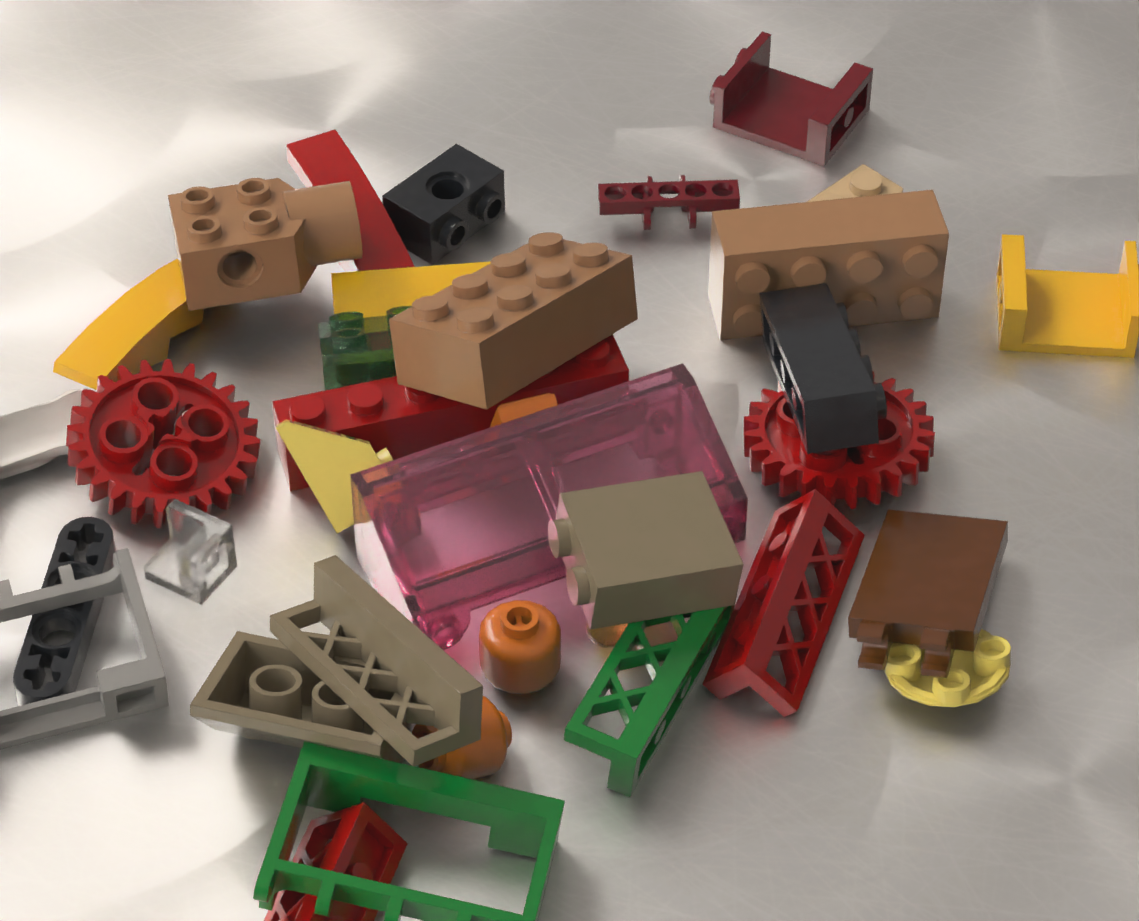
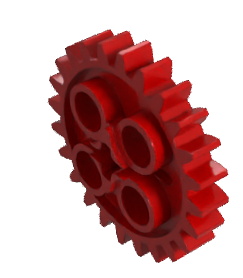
(126, 419)
(845, 473)

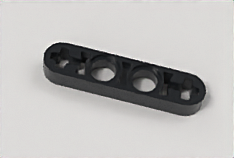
(80, 619)

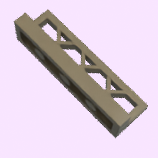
(396, 659)

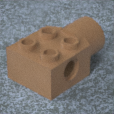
(260, 238)

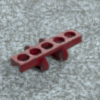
(691, 197)

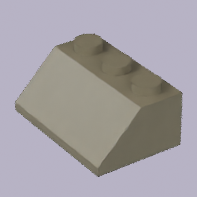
(274, 697)

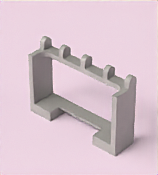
(120, 689)

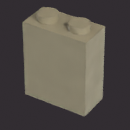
(645, 550)

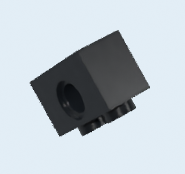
(446, 203)

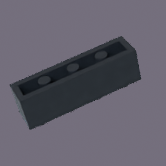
(821, 368)

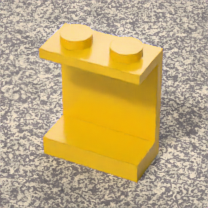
(1066, 308)

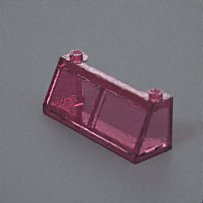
(475, 512)

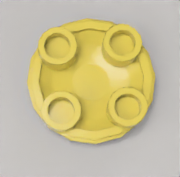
(970, 677)

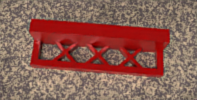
(775, 587)
(359, 847)

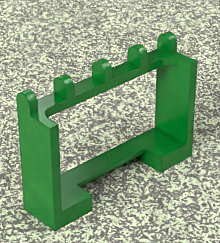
(340, 779)

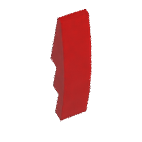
(327, 161)

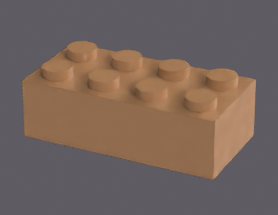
(872, 251)
(513, 319)

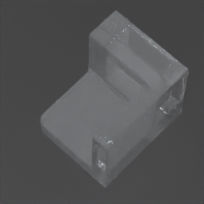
(195, 555)

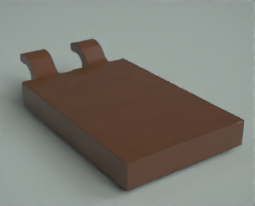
(927, 587)

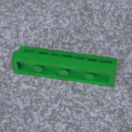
(656, 703)

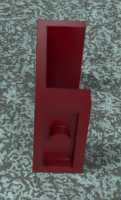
(787, 109)

